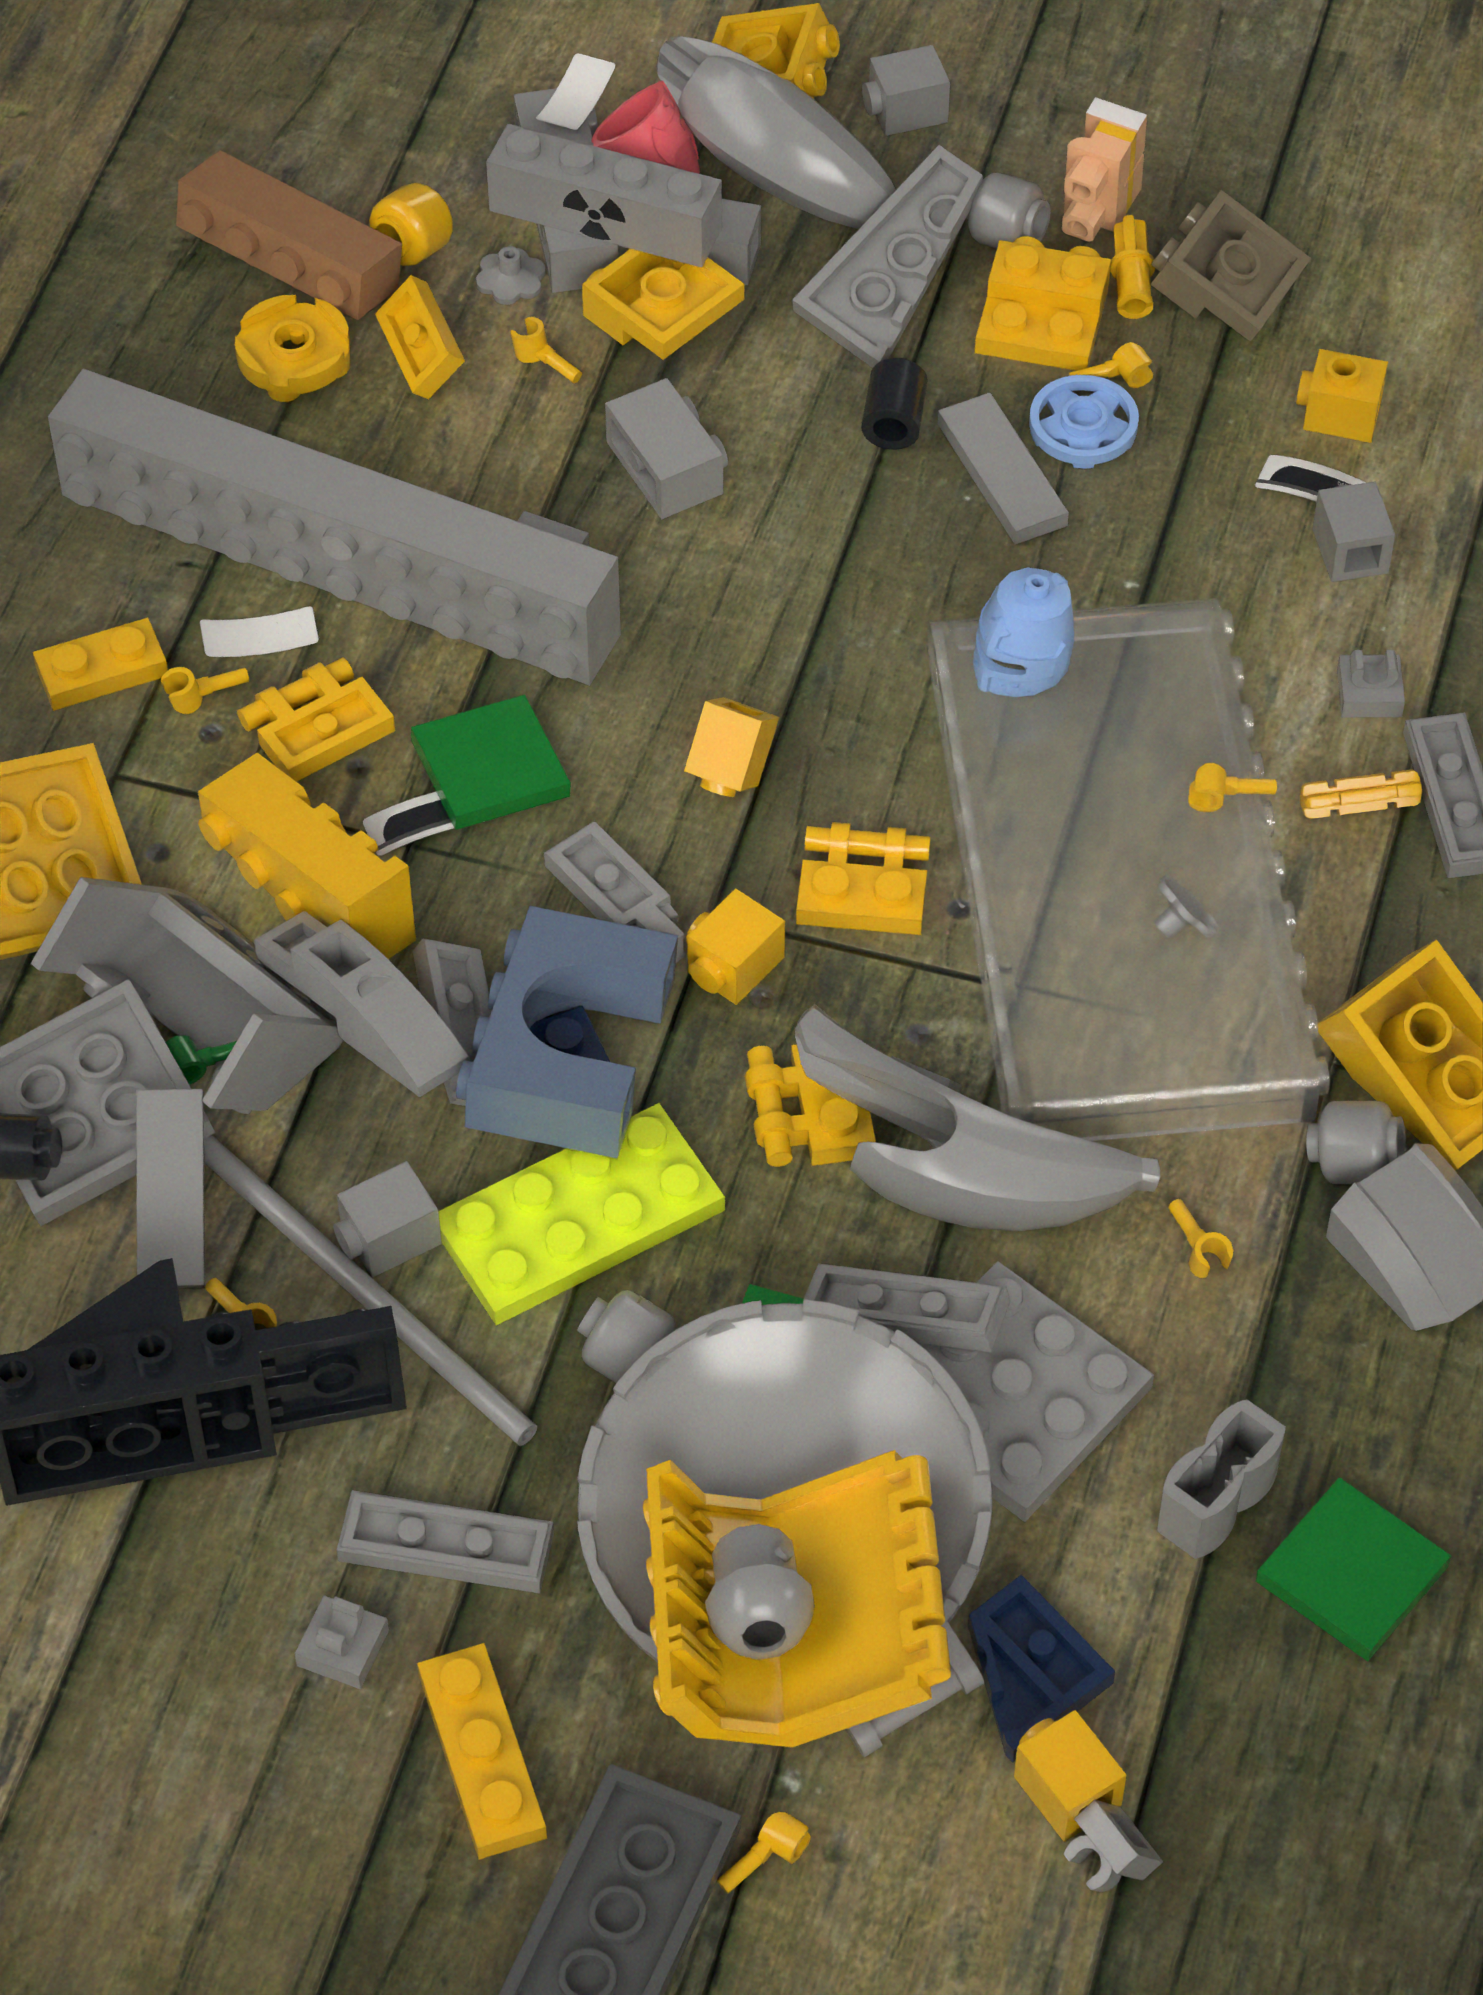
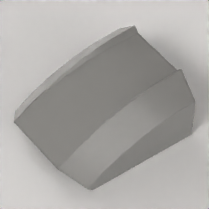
(1414, 1237)

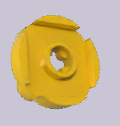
(299, 370)

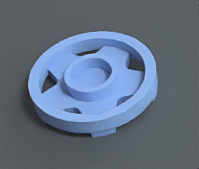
(1083, 426)

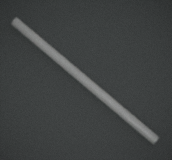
(368, 1292)

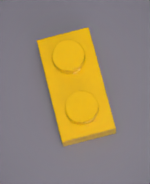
(419, 337)
(100, 663)

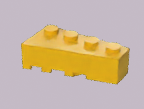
(306, 855)

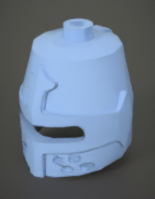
(1025, 625)

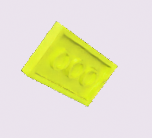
(577, 1216)

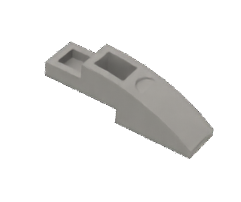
(368, 995)

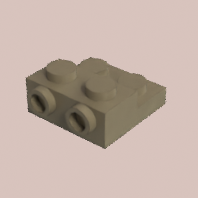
(1228, 265)

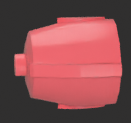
(650, 129)

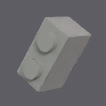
(665, 447)

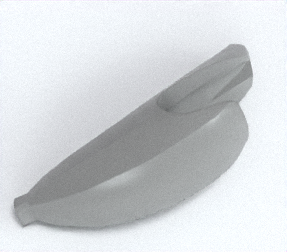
(772, 132)
(982, 1162)

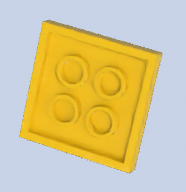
(54, 830)

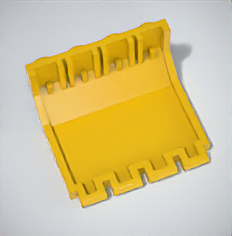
(877, 1598)

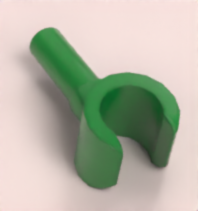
(194, 1061)

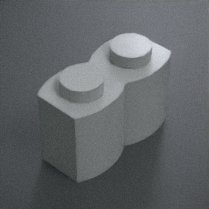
(1220, 1478)

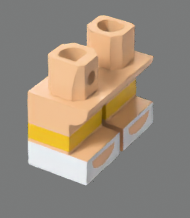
(1103, 169)

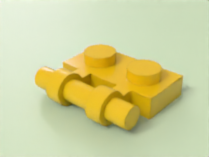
(322, 730)
(858, 894)
(827, 1120)

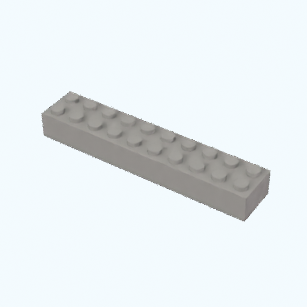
(337, 526)

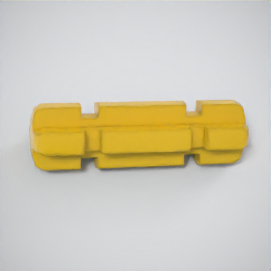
(1360, 794)

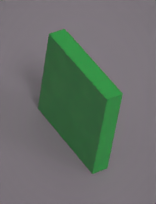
(490, 762)
(1353, 1569)

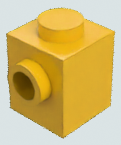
(1342, 395)
(730, 746)
(734, 946)
(1066, 1770)

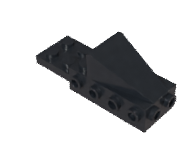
(142, 1371)

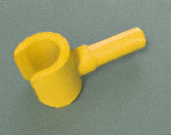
(534, 348)
(1128, 361)
(188, 692)
(1212, 782)
(1201, 1241)
(261, 1312)
(780, 1835)

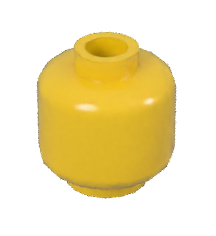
(416, 219)

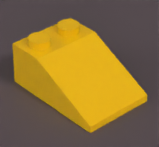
(1418, 1049)

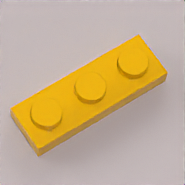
(482, 1751)

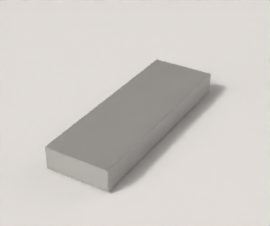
(1002, 468)
(1451, 788)
(171, 1182)
(920, 1306)
(445, 1541)

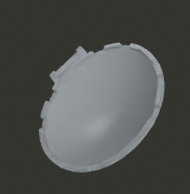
(767, 1404)

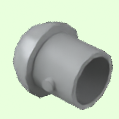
(758, 1596)

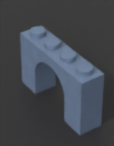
(552, 967)

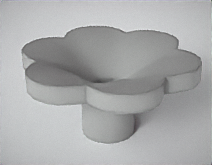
(510, 275)
(1182, 911)

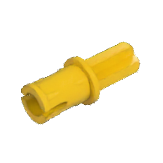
(1132, 268)

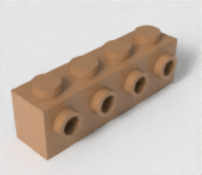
(288, 234)

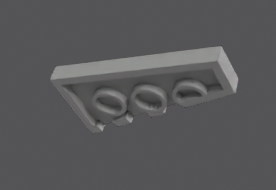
(886, 266)

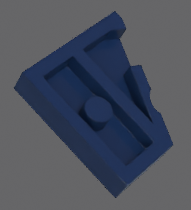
(1032, 1661)

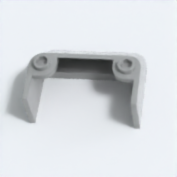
(196, 981)

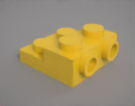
(784, 41)
(658, 299)
(1043, 304)

